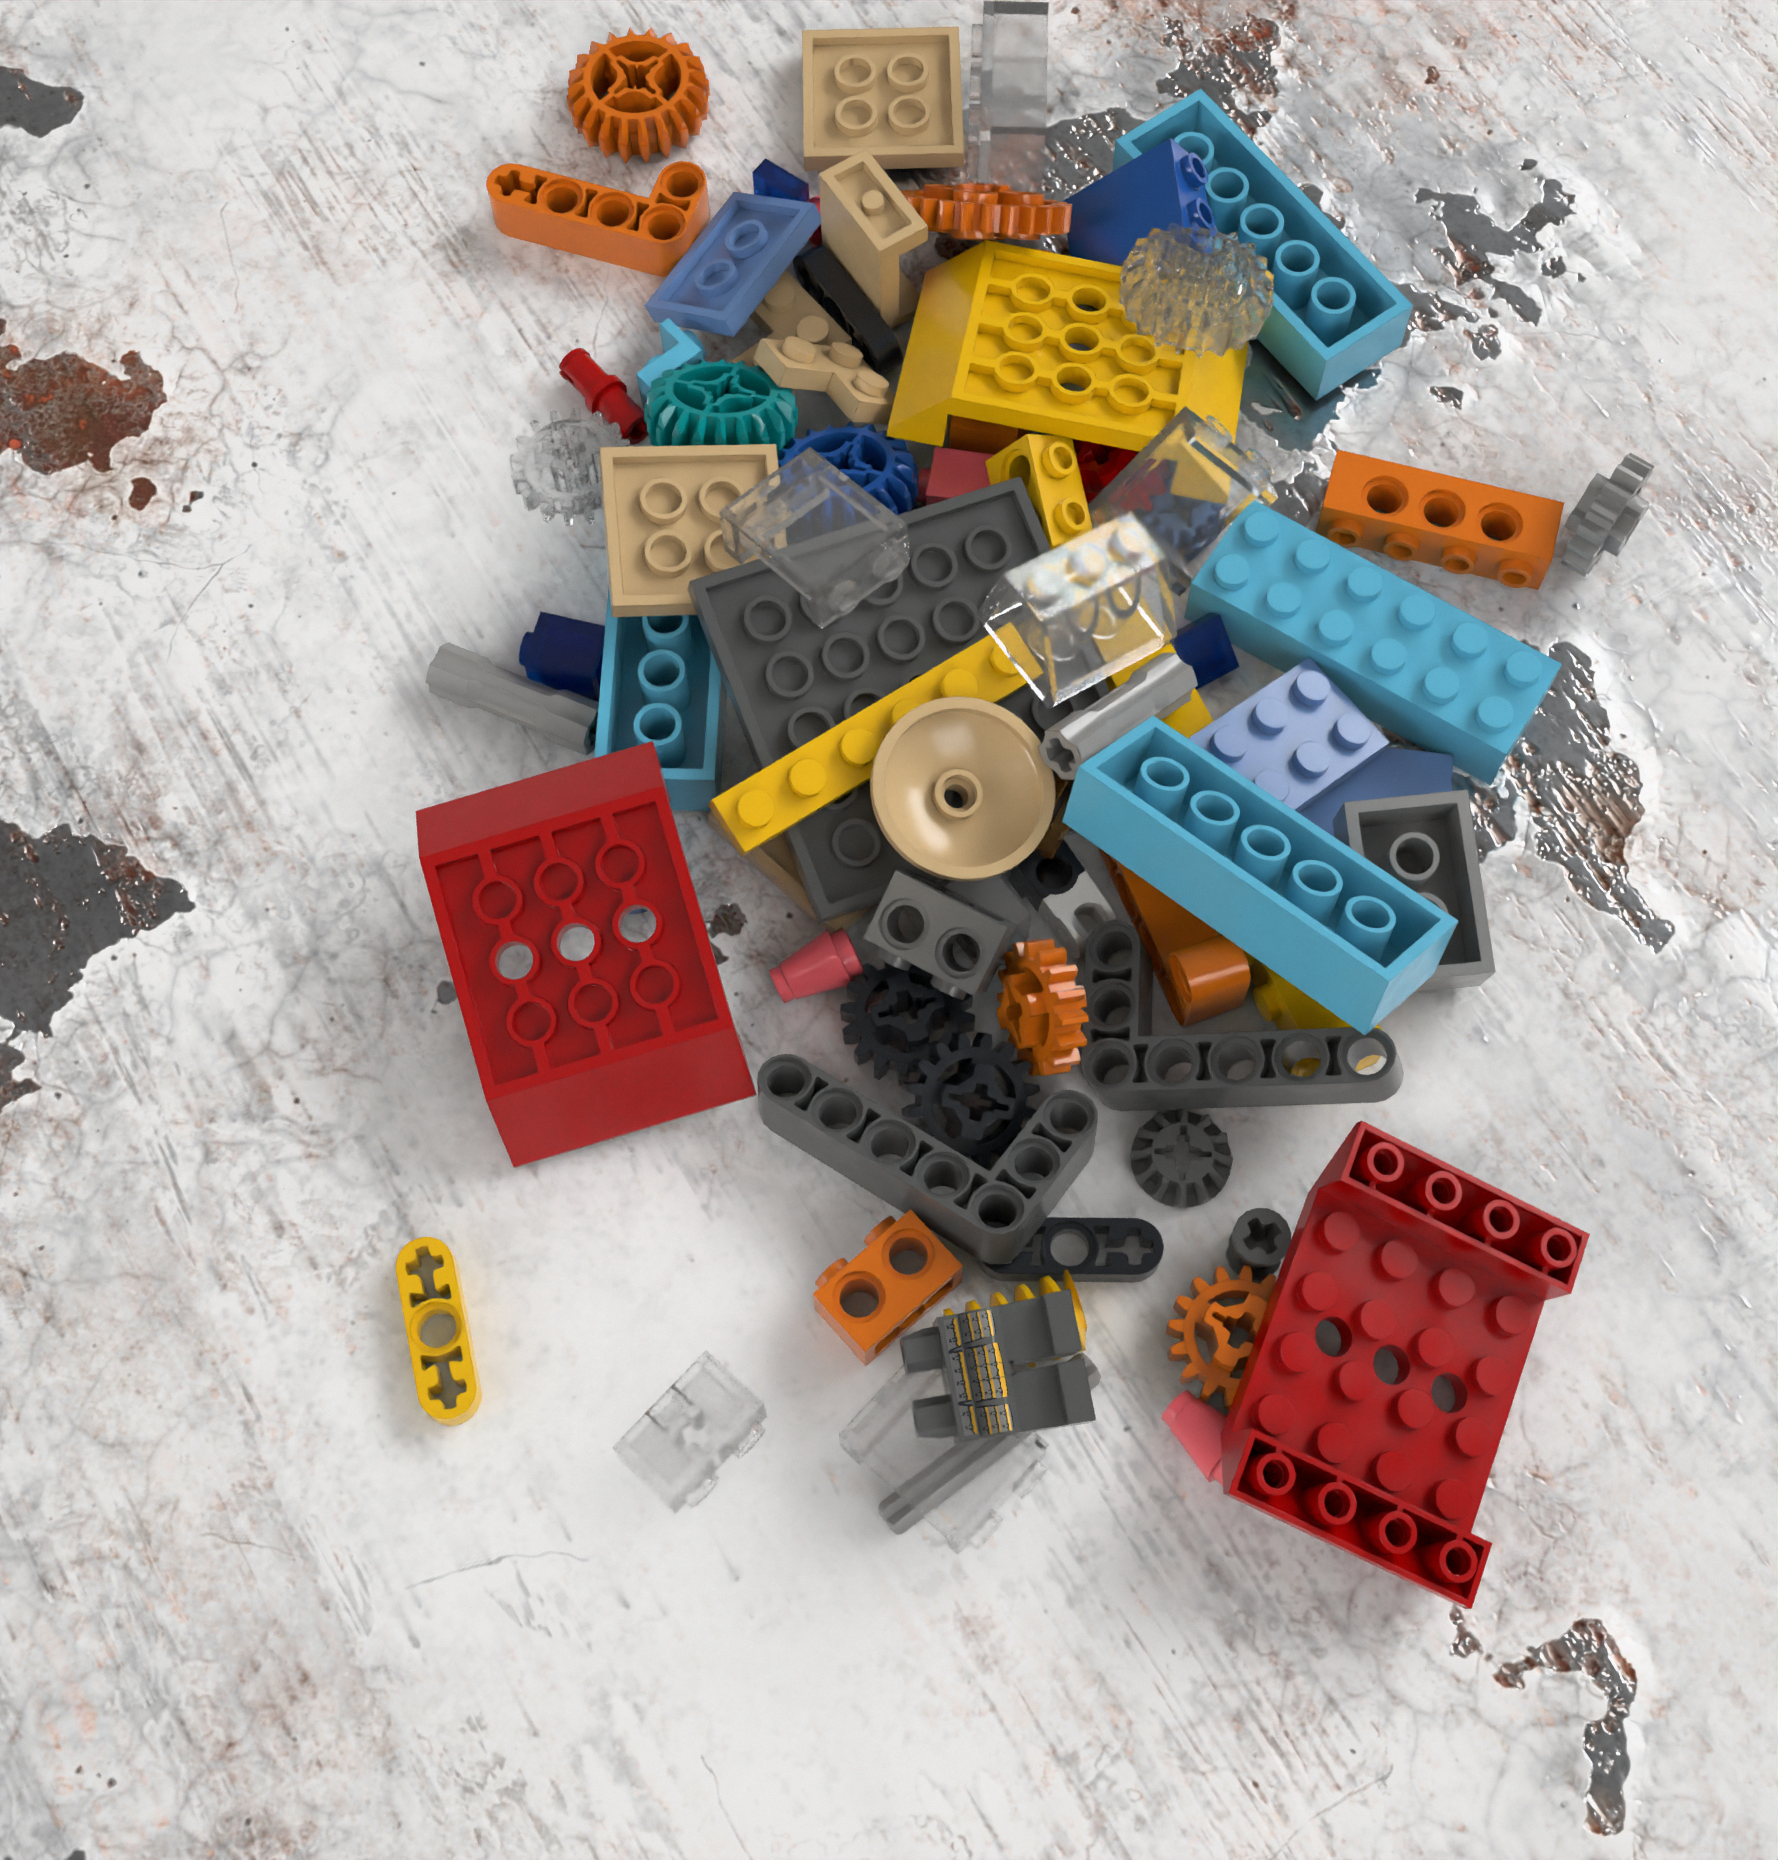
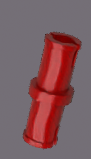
(604, 394)

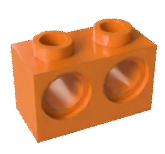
(899, 1296)

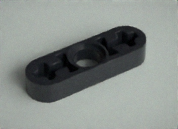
(848, 307)
(1117, 1263)

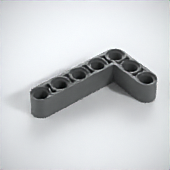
(1212, 1053)
(930, 1163)

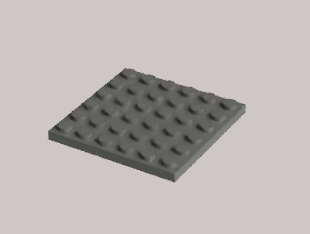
(802, 680)

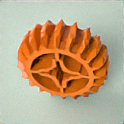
(637, 110)

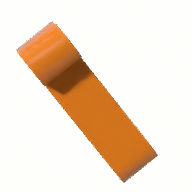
(600, 220)
(1193, 964)

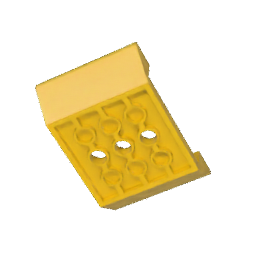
(997, 349)

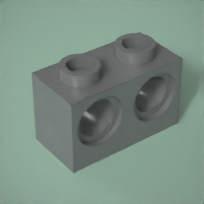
(945, 919)

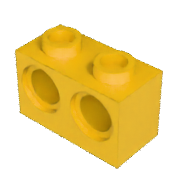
(1051, 480)

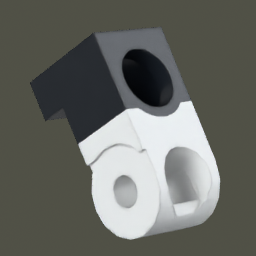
(1062, 896)

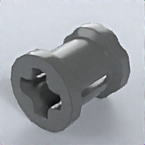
(1260, 1225)

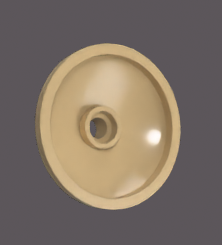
(984, 758)

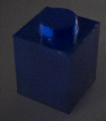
(564, 654)

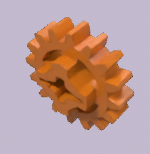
(1042, 1006)
(1214, 1326)

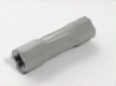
(478, 683)
(1151, 690)

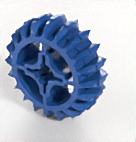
(868, 458)

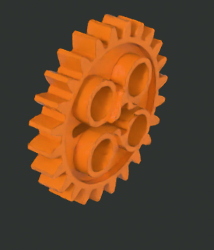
(989, 211)

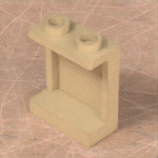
(867, 229)

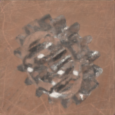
(543, 470)

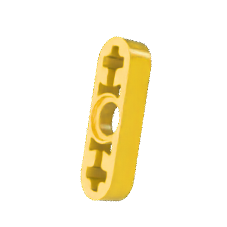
(464, 1373)

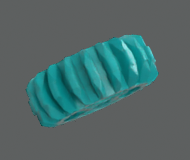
(719, 407)

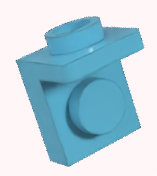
(678, 348)

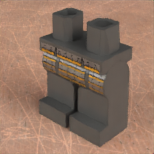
(979, 1374)

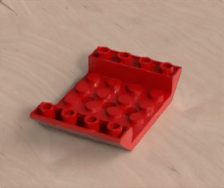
(599, 1039)
(1454, 1289)

